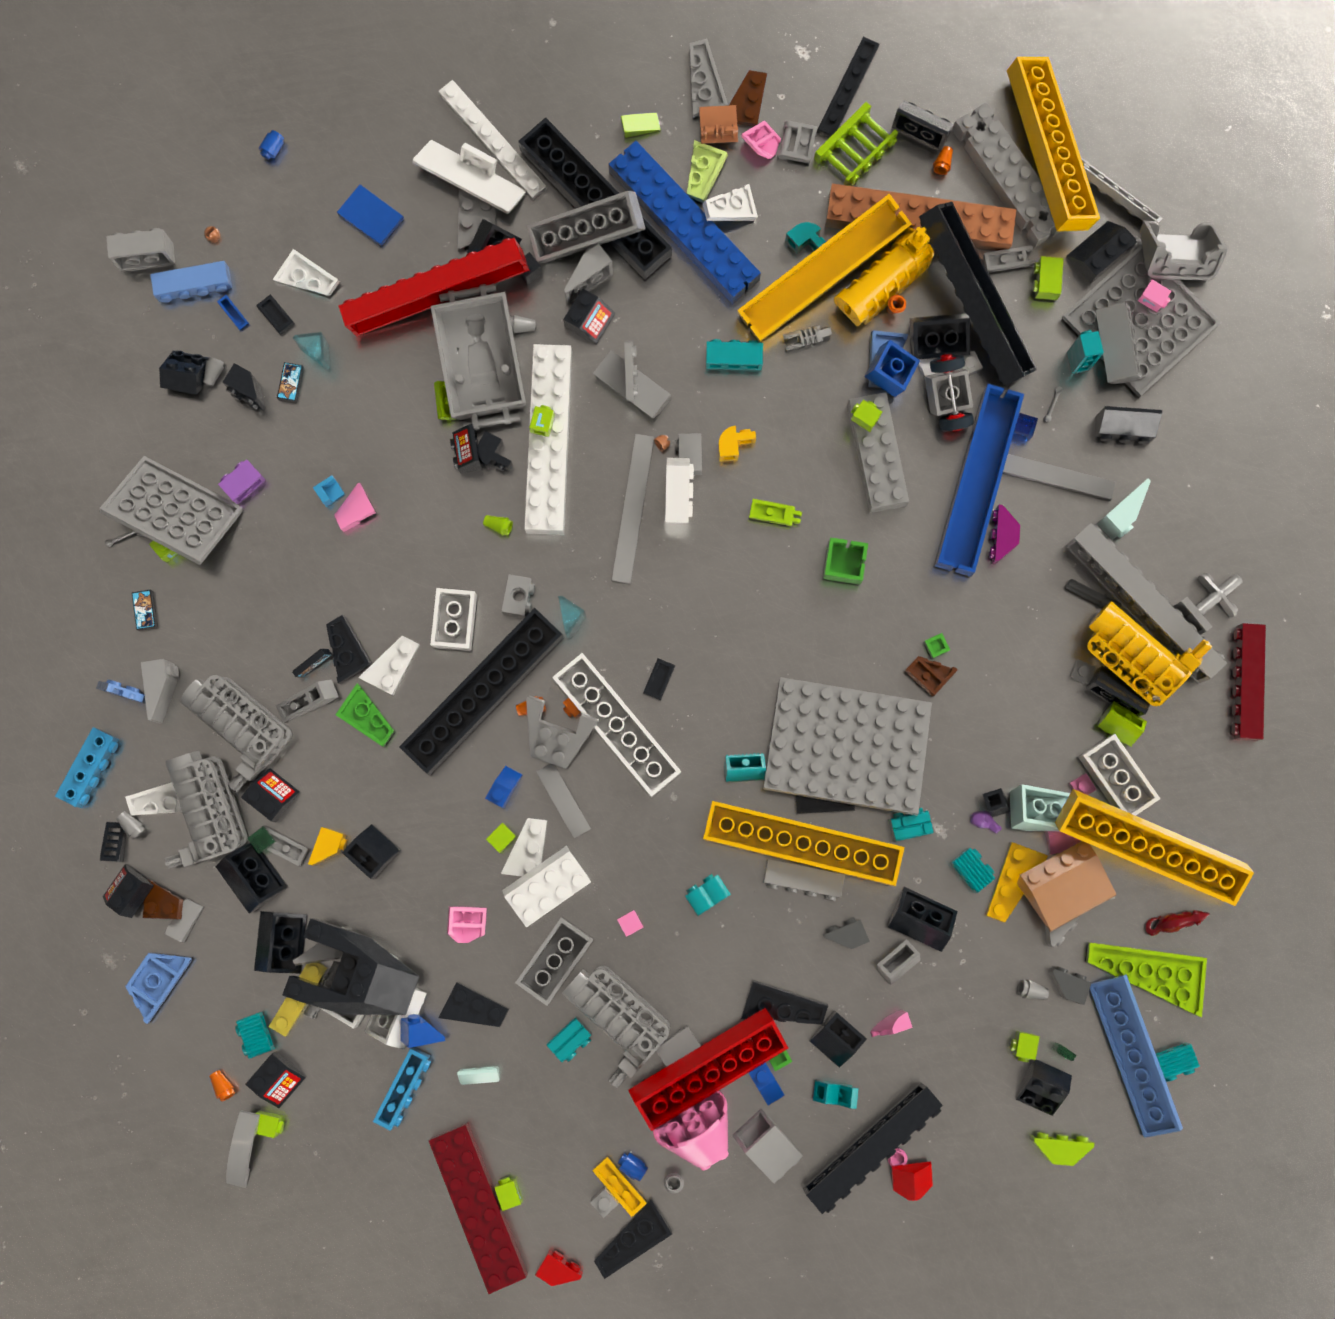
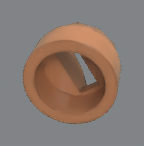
(214, 236)
(662, 442)

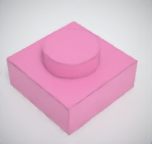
(1083, 784)

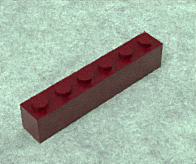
(1249, 682)

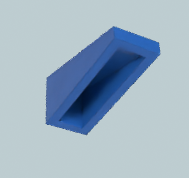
(232, 311)

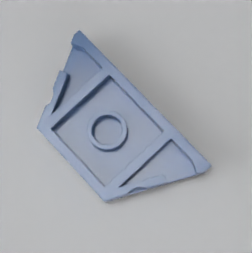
(115, 688)
(155, 981)

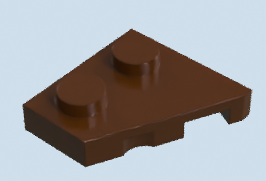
(930, 674)
(162, 904)

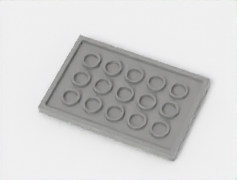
(171, 510)

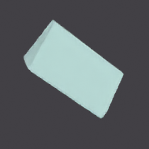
(478, 1075)

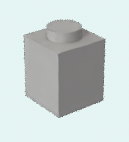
(604, 1202)

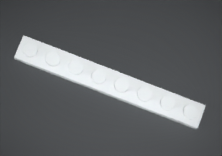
(492, 139)

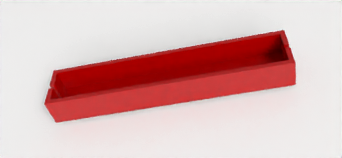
(422, 290)

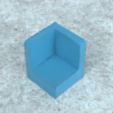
(329, 491)

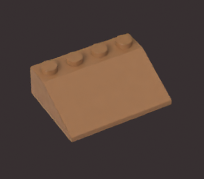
(1066, 885)

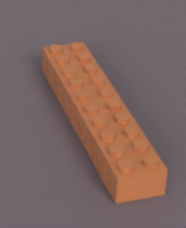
(987, 225)

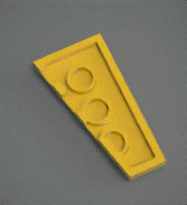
(1007, 892)

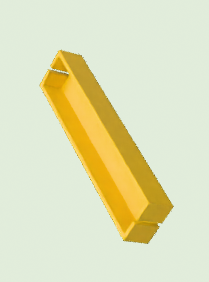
(824, 268)

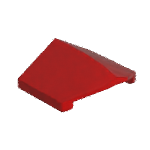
(912, 1180)

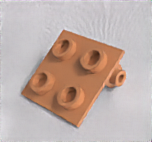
(718, 124)

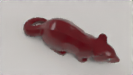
(1174, 922)

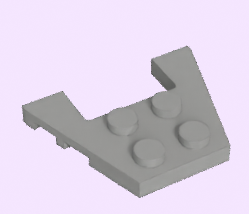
(553, 742)

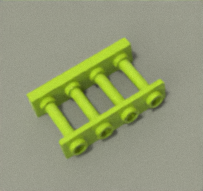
(850, 128)

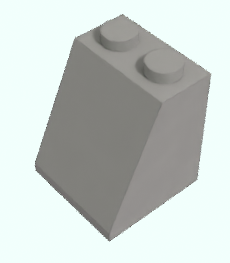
(767, 1146)

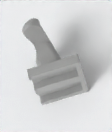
(1194, 614)

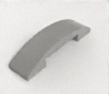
(563, 800)
(241, 1149)

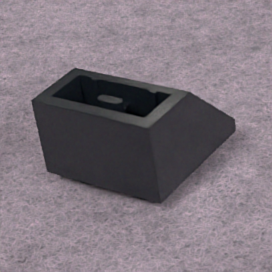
(183, 372)
(244, 386)
(371, 851)
(838, 1039)
(1044, 1087)

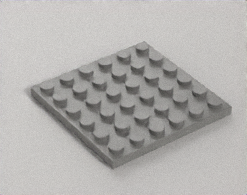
(1159, 336)

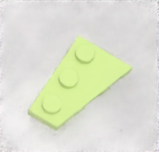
(704, 170)

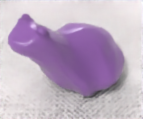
(984, 820)

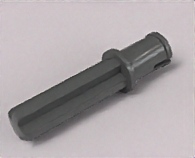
(1090, 594)

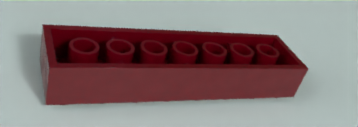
(478, 1208)

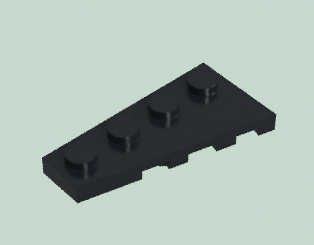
(783, 1005)
(639, 1236)

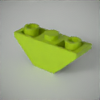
(1060, 1149)

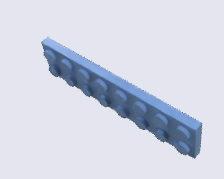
(1135, 1056)

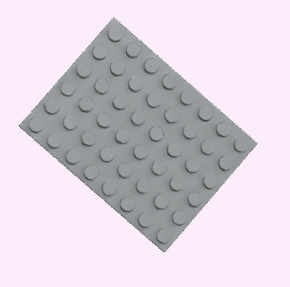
(848, 746)

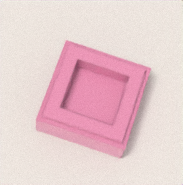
(630, 923)

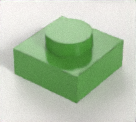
(936, 645)
(780, 1060)

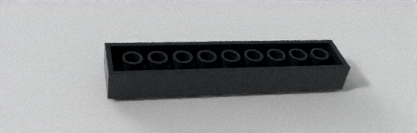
(584, 185)
(481, 691)

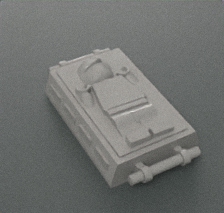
(478, 356)

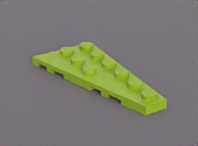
(1165, 975)

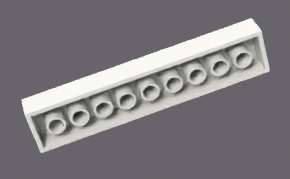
(549, 454)

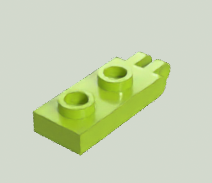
(774, 512)

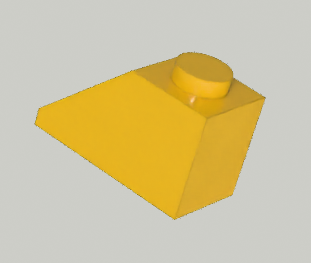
(328, 844)

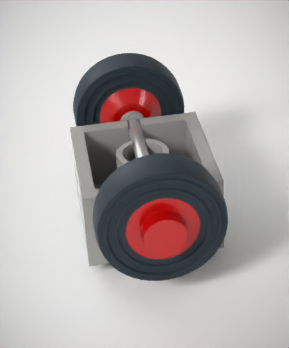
(950, 392)

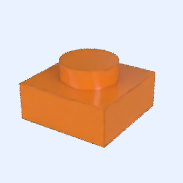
(570, 709)

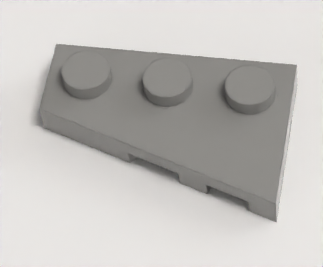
(630, 370)

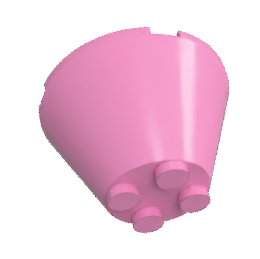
(698, 1133)

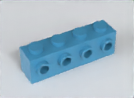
(87, 767)
(401, 1089)

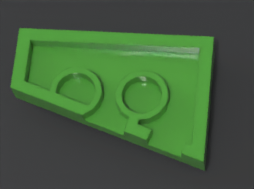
(364, 716)

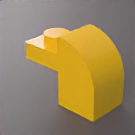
(730, 440)

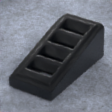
(104, 855)

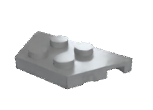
(470, 216)

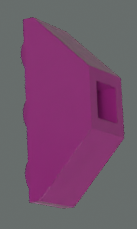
(1004, 534)

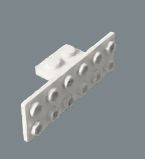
(471, 172)

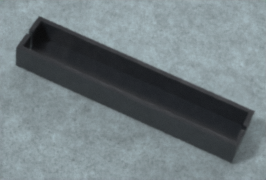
(977, 293)

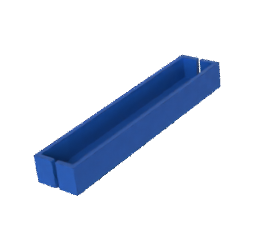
(684, 222)
(979, 480)

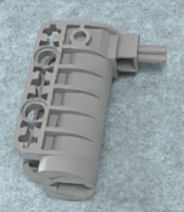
(237, 725)
(204, 809)
(618, 1018)

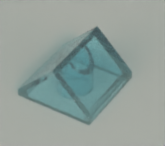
(315, 347)
(572, 616)

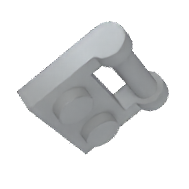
(803, 143)

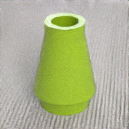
(499, 524)

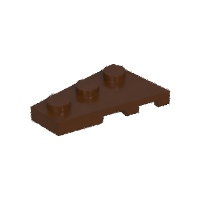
(749, 98)

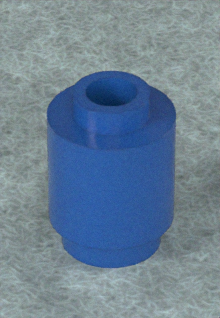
(271, 145)
(632, 1166)

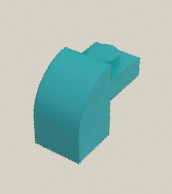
(803, 235)
(835, 1094)

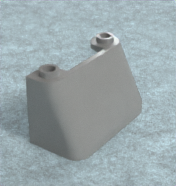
(1182, 255)

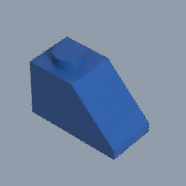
(503, 787)
(418, 1032)
(766, 1084)

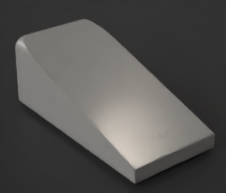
(180, 929)

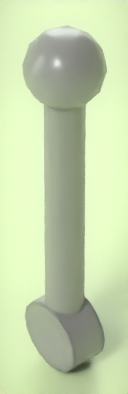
(1058, 390)

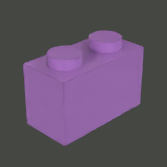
(241, 481)

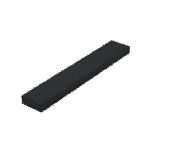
(848, 87)

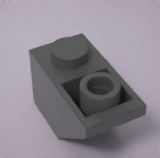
(849, 935)
(1070, 987)

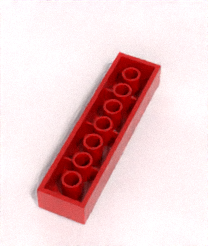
(708, 1069)

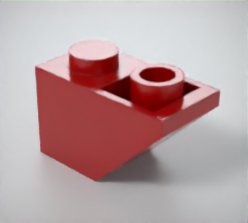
(557, 1271)

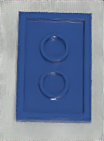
(370, 215)

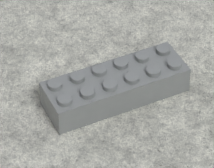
(586, 227)
(879, 458)

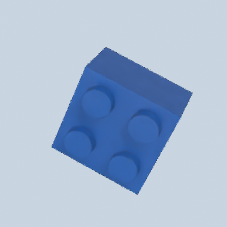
(892, 368)

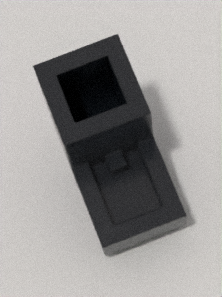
(488, 451)

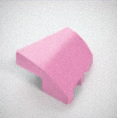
(354, 509)
(892, 1024)

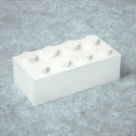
(1119, 776)
(546, 886)

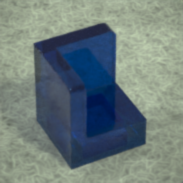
(1026, 425)

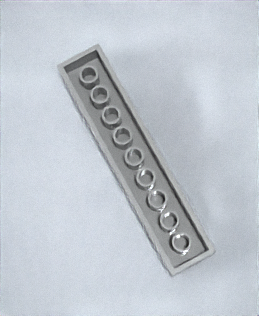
(1142, 598)

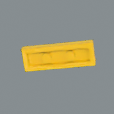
(619, 1186)

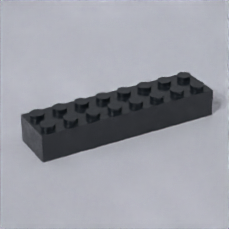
(872, 1148)

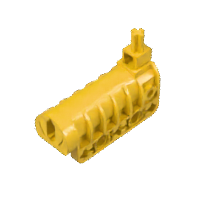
(886, 277)
(1141, 655)

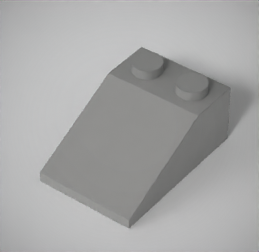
(591, 271)
(159, 685)

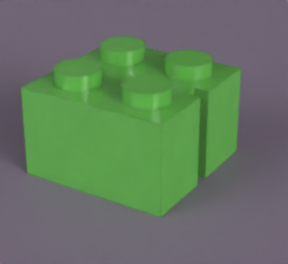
(843, 563)

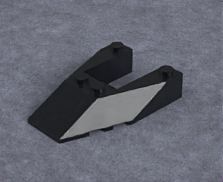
(366, 979)

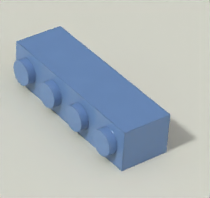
(191, 281)

